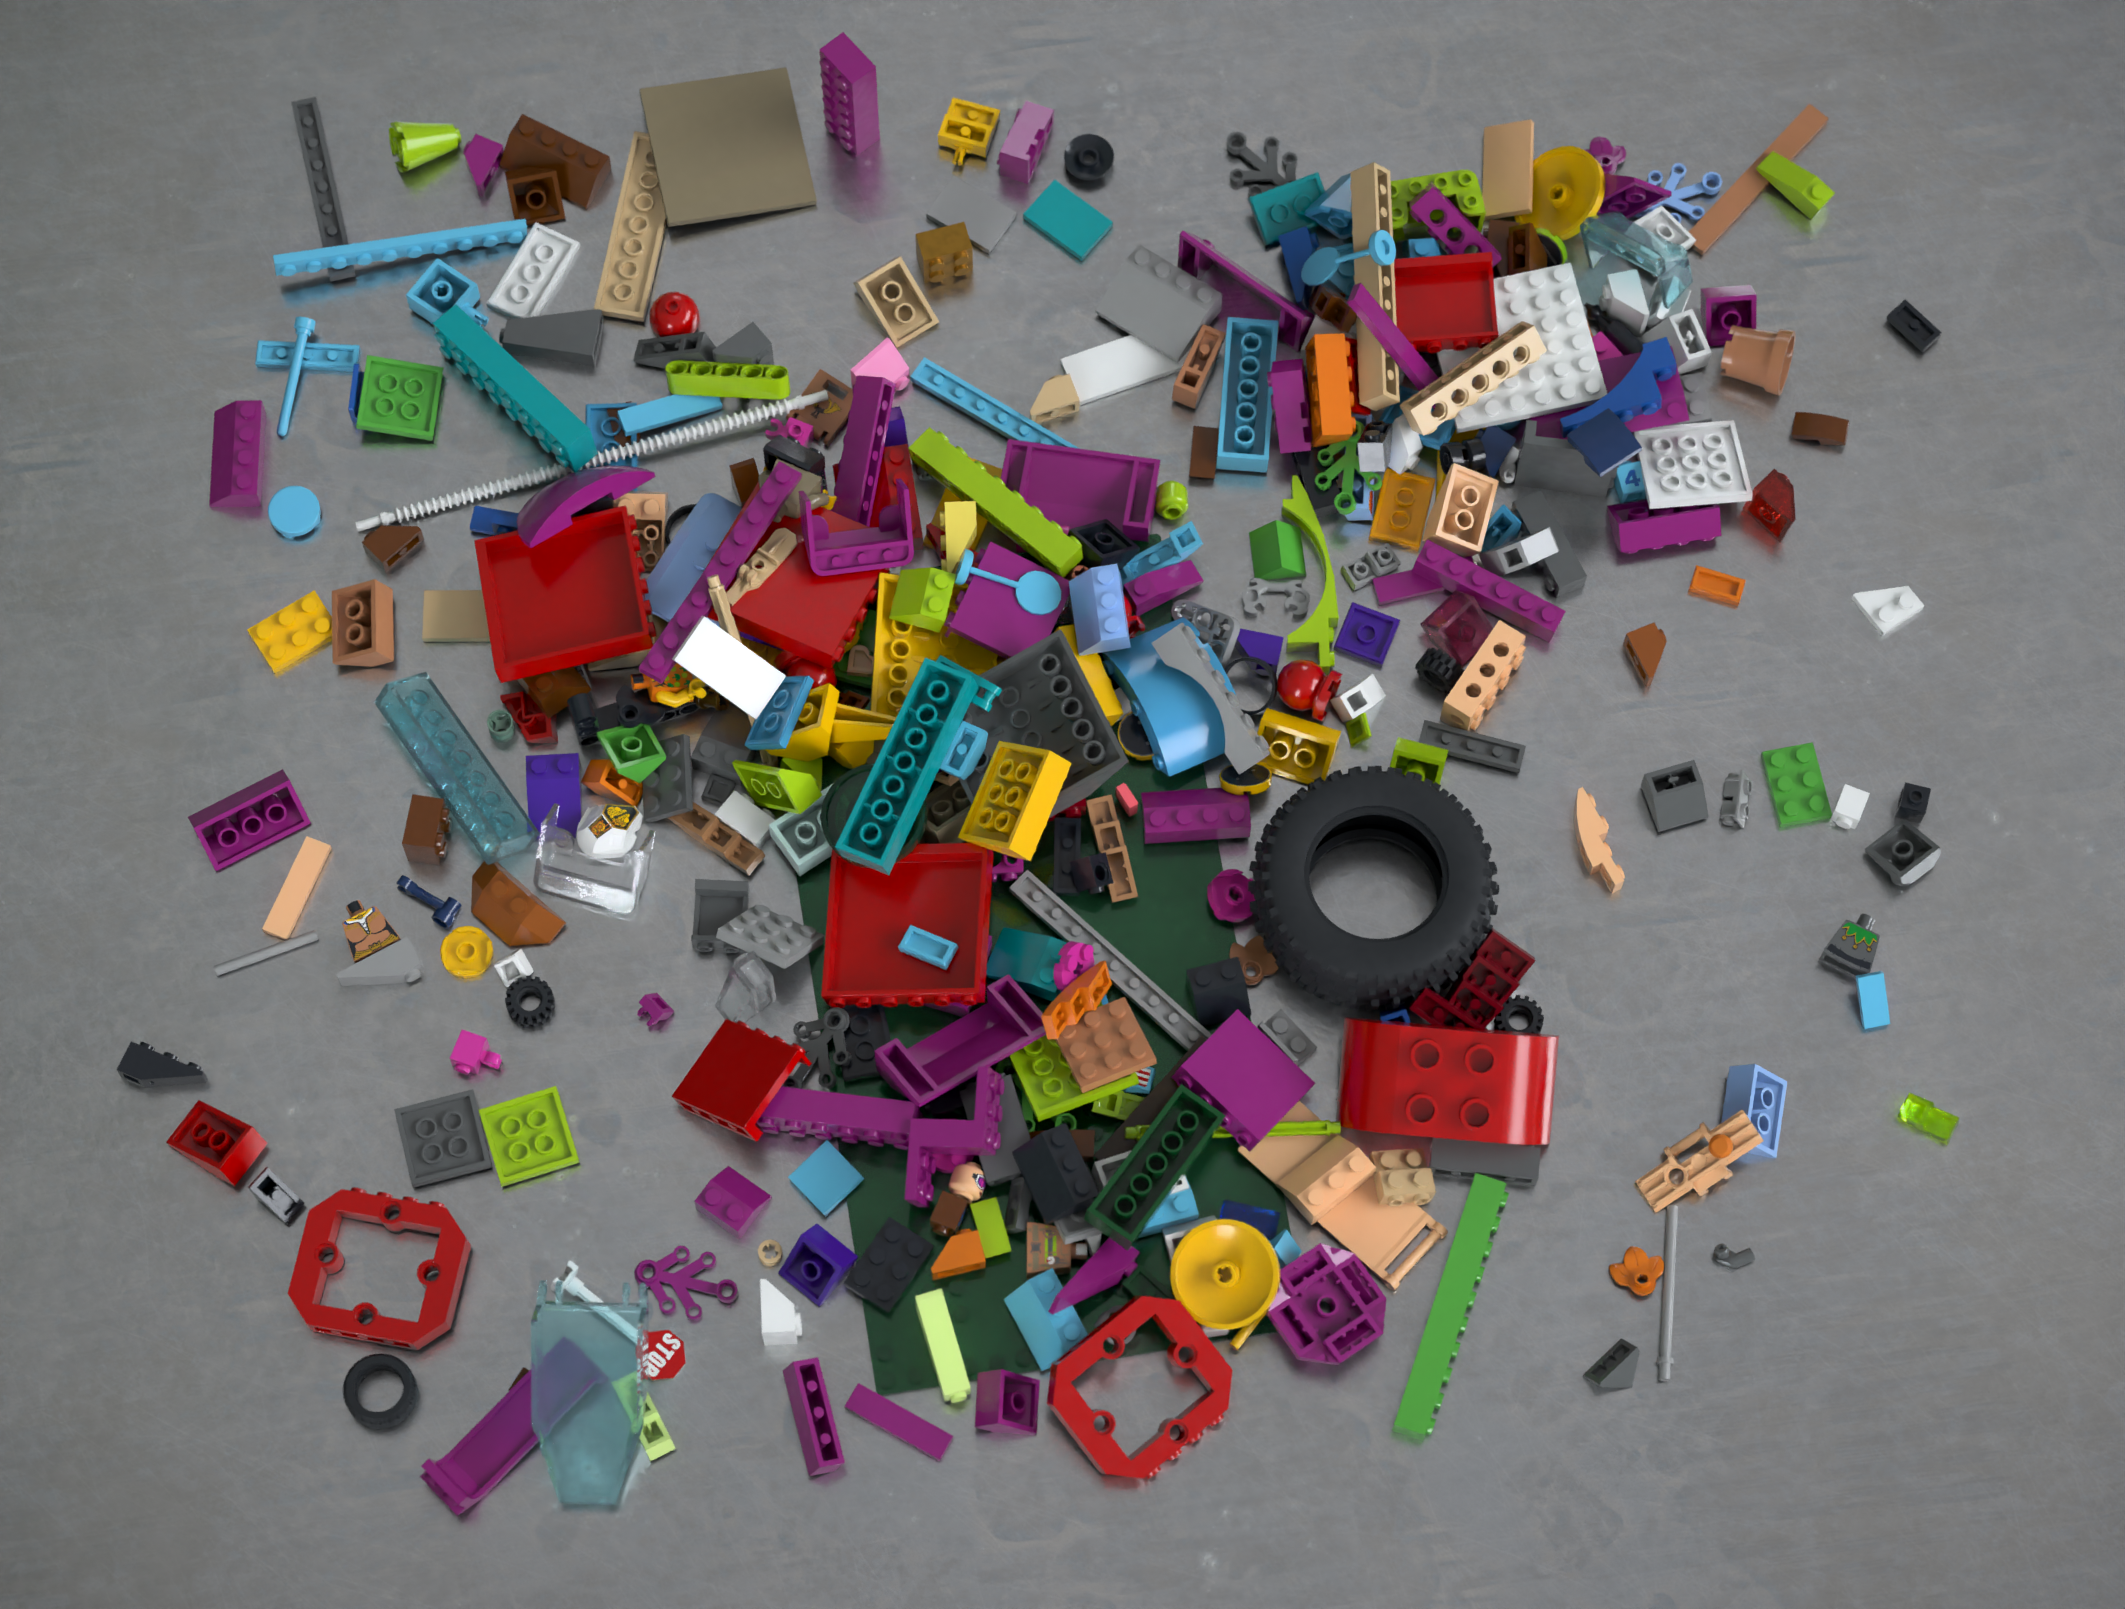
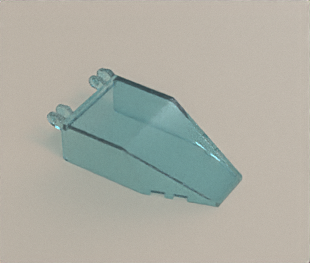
(588, 1390)

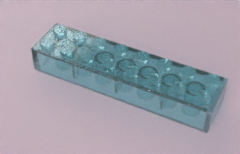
(456, 767)

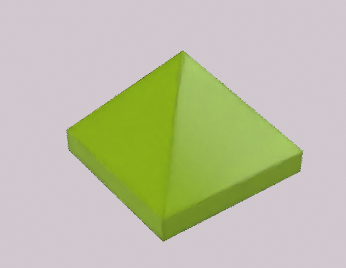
(1358, 729)

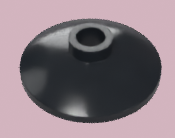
(1088, 147)

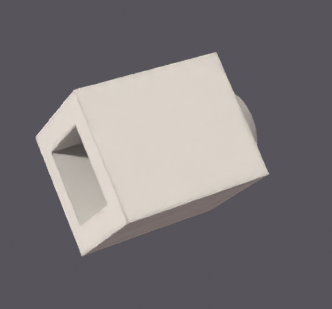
(1849, 807)

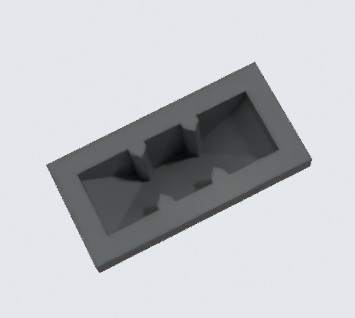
(1615, 1367)

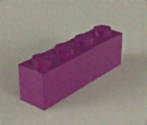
(813, 1416)

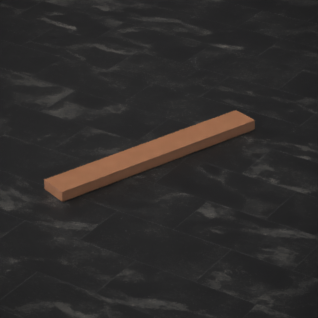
(1752, 183)

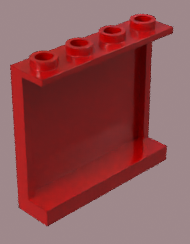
(1446, 301)
(738, 1077)

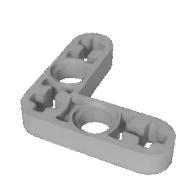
(1214, 628)

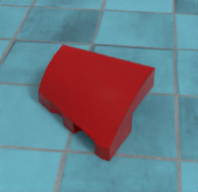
(530, 718)

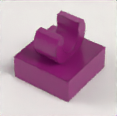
(655, 1007)

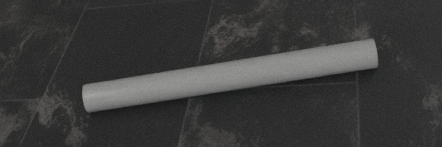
(266, 953)

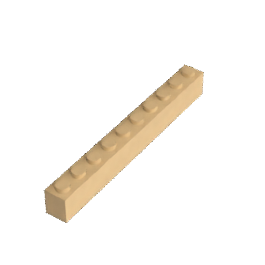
(1373, 212)

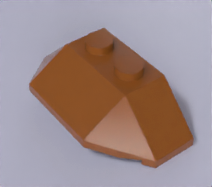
(511, 908)

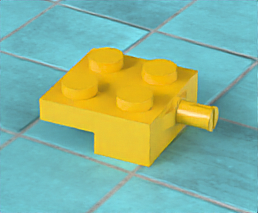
(968, 128)

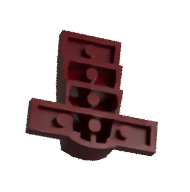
(1480, 987)

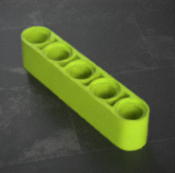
(728, 379)

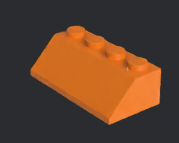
(1329, 389)

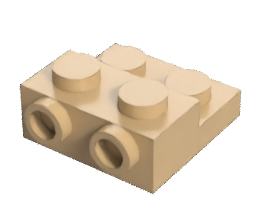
(1402, 1177)

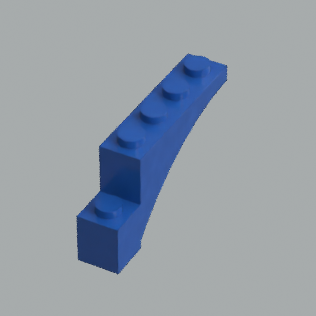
(1636, 392)

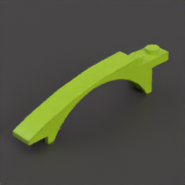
(1318, 629)

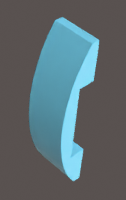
(1168, 552)

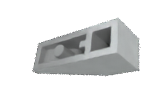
(388, 966)

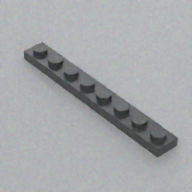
(321, 180)

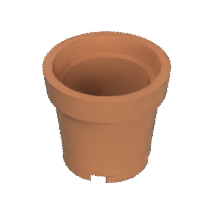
(1759, 357)

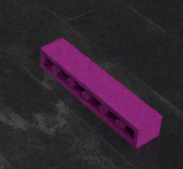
(863, 448)
(1489, 590)

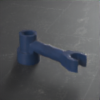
(444, 911)

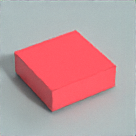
(1126, 799)

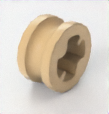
(762, 1255)

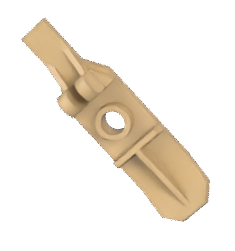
(769, 557)

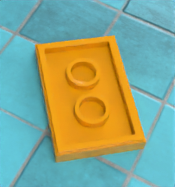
(1402, 509)

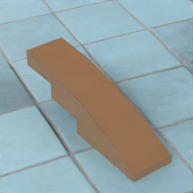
(719, 838)
(1110, 840)

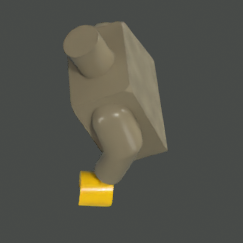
(809, 484)

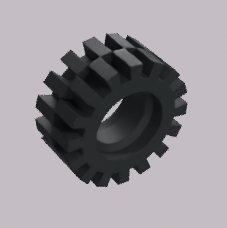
(1439, 670)
(530, 986)
(1520, 1005)

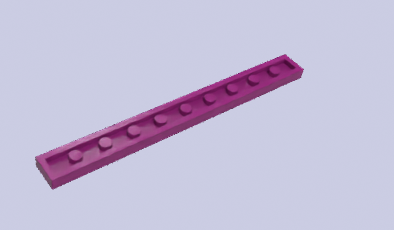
(726, 564)

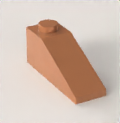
(1198, 366)

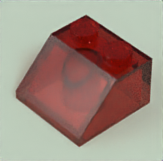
(1773, 504)

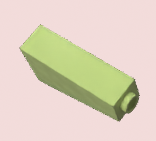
(942, 1345)

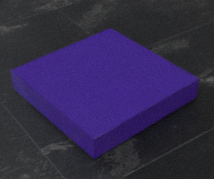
(1366, 634)

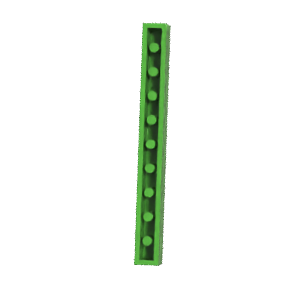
(1449, 1307)

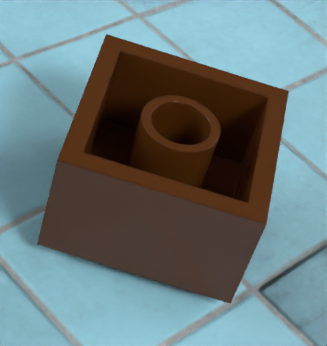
(426, 830)

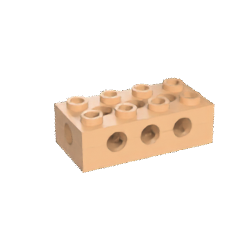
(1483, 678)

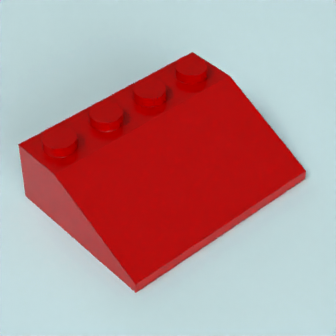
(894, 465)

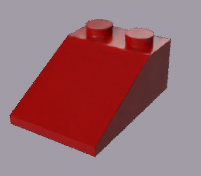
(217, 1142)

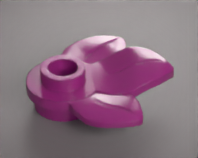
(1606, 155)

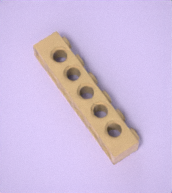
(1418, 407)

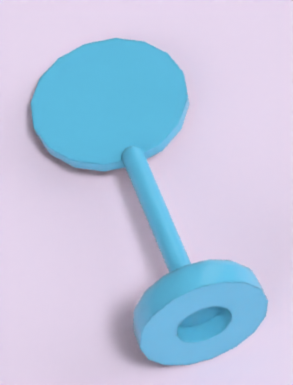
(1325, 261)
(1034, 591)

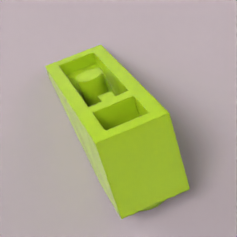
(1796, 184)

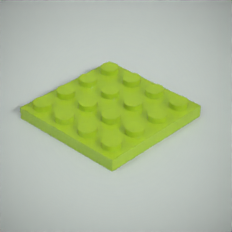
(1051, 1083)

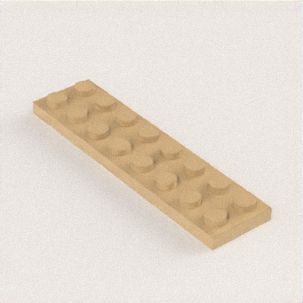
(634, 238)

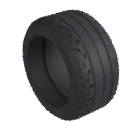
(372, 1364)

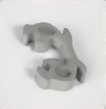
(1297, 600)

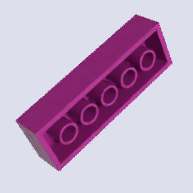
(849, 94)
(840, 1116)

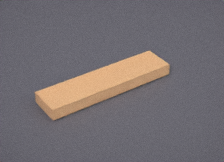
(296, 888)

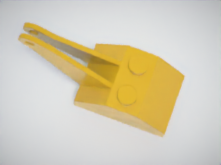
(828, 722)

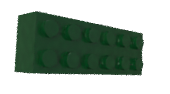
(1154, 1167)

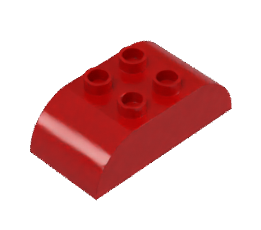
(1447, 1081)

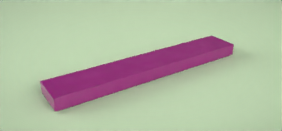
(1391, 337)

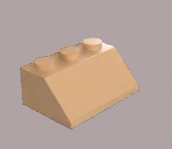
(1326, 1178)

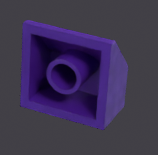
(817, 1264)

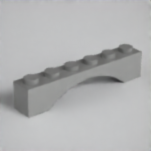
(1182, 652)

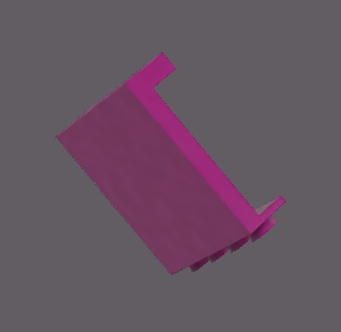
(990, 611)
(1244, 1079)

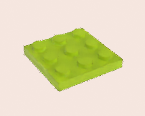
(528, 1136)

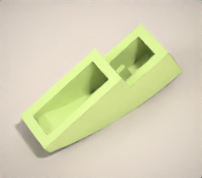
(654, 1434)

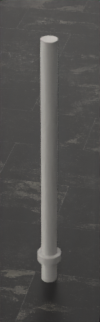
(1665, 1359)

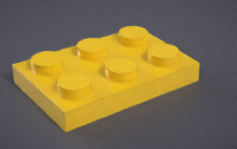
(293, 632)

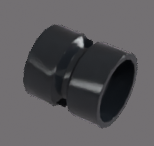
(1468, 453)

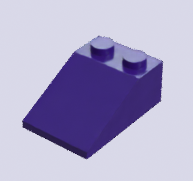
(557, 781)

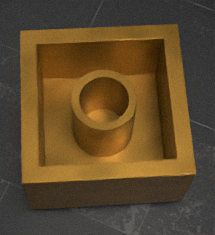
(944, 252)

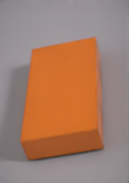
(1717, 585)

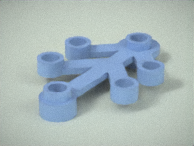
(1675, 200)

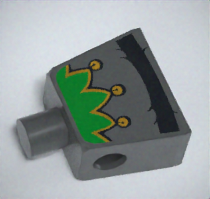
(1852, 947)

